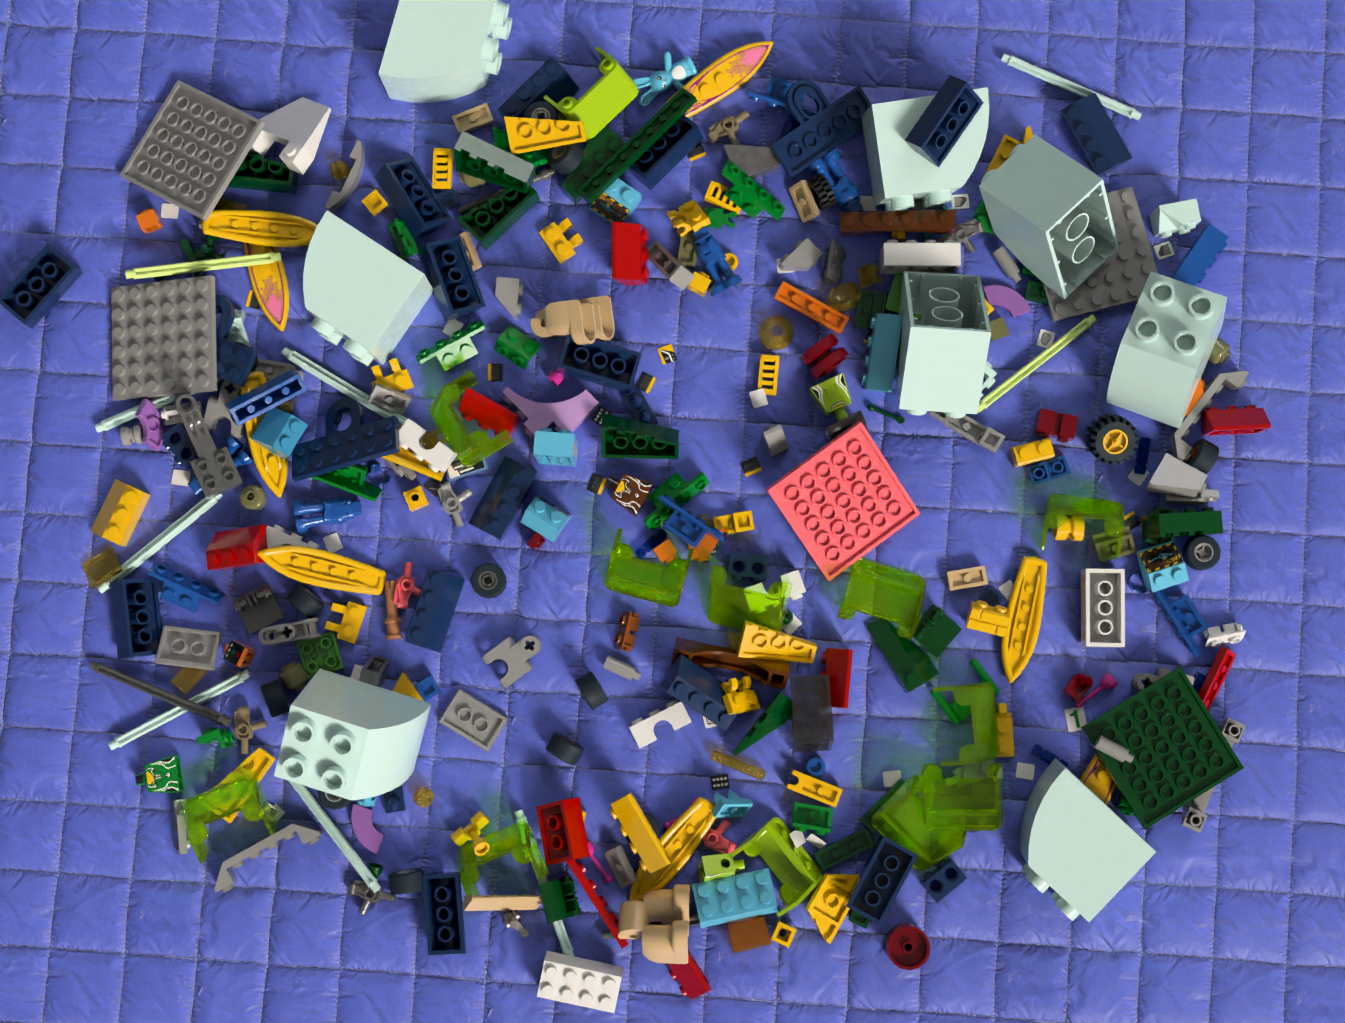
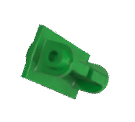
(403, 239)

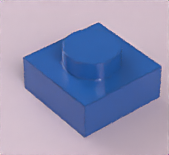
(428, 688)

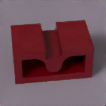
(1055, 425)

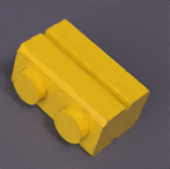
(1031, 452)
(987, 618)

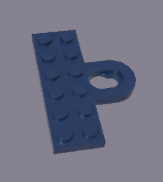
(821, 132)
(233, 359)
(346, 447)

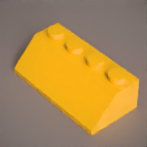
(640, 833)

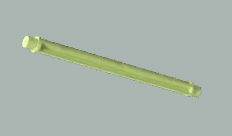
(203, 265)
(1036, 362)

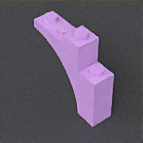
(564, 414)

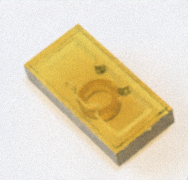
(188, 678)

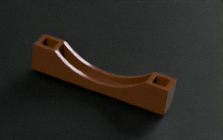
(898, 221)
(769, 672)

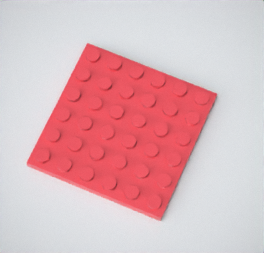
(843, 501)

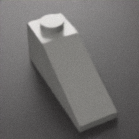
(670, 265)

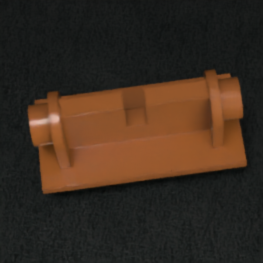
(623, 639)

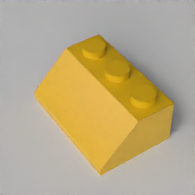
(120, 513)

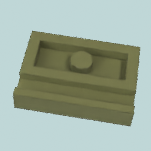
(1105, 545)

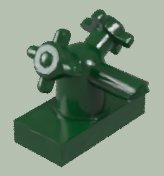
(205, 251)

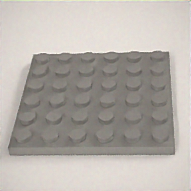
(192, 150)
(1121, 275)
(164, 338)

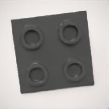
(834, 257)
(258, 608)

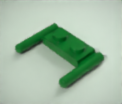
(959, 712)

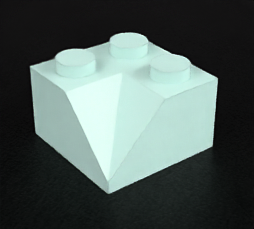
(1175, 218)

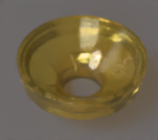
(844, 297)
(776, 342)

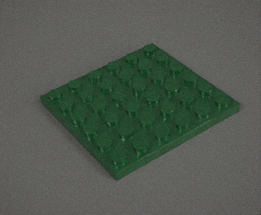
(1173, 747)

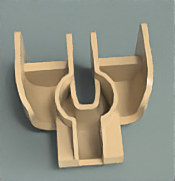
(582, 319)
(659, 942)

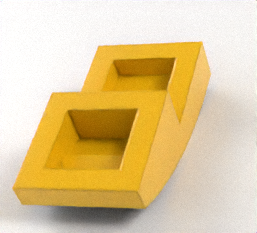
(735, 522)

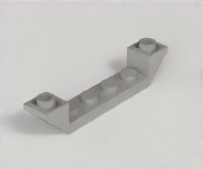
(1231, 380)
(1193, 812)
(226, 875)

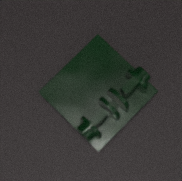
(935, 630)
(559, 899)

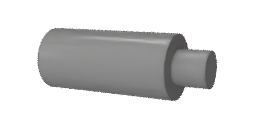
(1007, 264)
(621, 668)
(1113, 749)

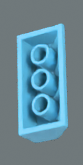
(882, 352)

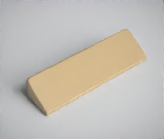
(501, 902)

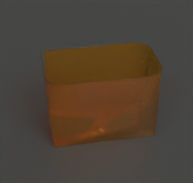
(748, 934)

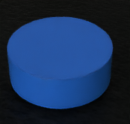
(815, 766)

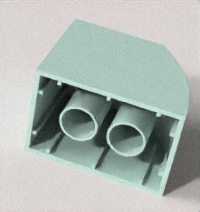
(443, 48)
(905, 176)
(1050, 214)
(360, 291)
(1165, 349)
(945, 351)
(351, 737)
(1077, 844)

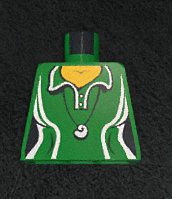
(162, 776)

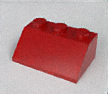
(629, 253)
(487, 413)
(1234, 420)
(236, 548)
(838, 667)
(562, 831)
(691, 978)

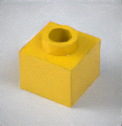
(700, 283)
(420, 503)
(784, 940)

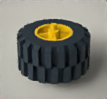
(1112, 439)

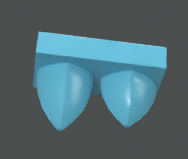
(732, 806)

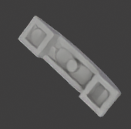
(339, 199)
(971, 430)

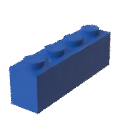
(1200, 256)
(265, 397)

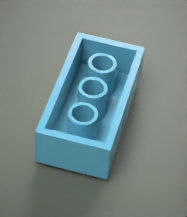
(555, 447)
(734, 898)

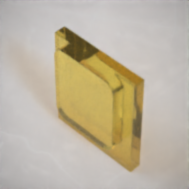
(102, 567)

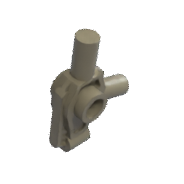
(727, 127)
(244, 727)

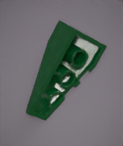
(905, 659)
(772, 717)

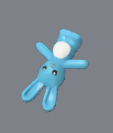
(662, 80)

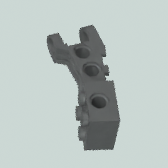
(213, 467)

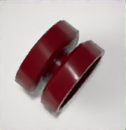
(824, 356)
(907, 934)

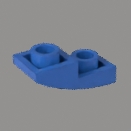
(1048, 470)

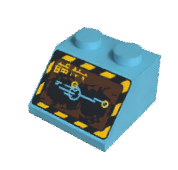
(616, 202)
(545, 518)
(1162, 566)

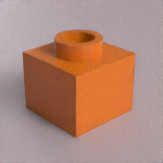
(149, 220)
(665, 551)

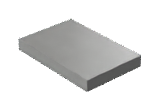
(188, 647)
(473, 720)

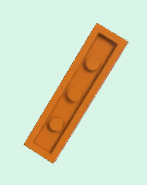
(811, 308)

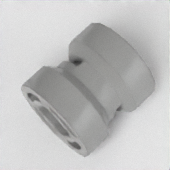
(131, 435)

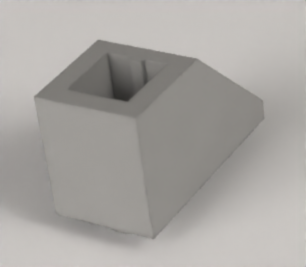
(802, 258)
(508, 295)
(774, 440)

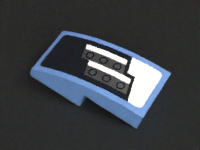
(456, 470)

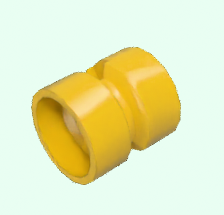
(1072, 529)

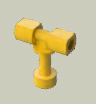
(472, 833)

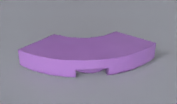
(1006, 298)
(151, 425)
(365, 829)

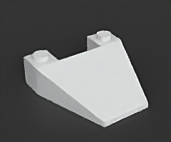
(297, 127)

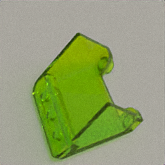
(884, 594)
(733, 605)
(962, 802)
(903, 823)

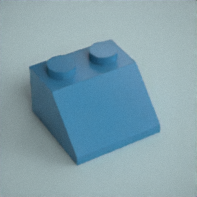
(279, 432)

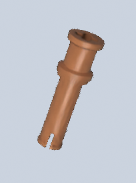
(393, 620)

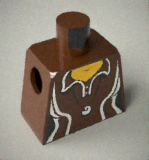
(629, 492)

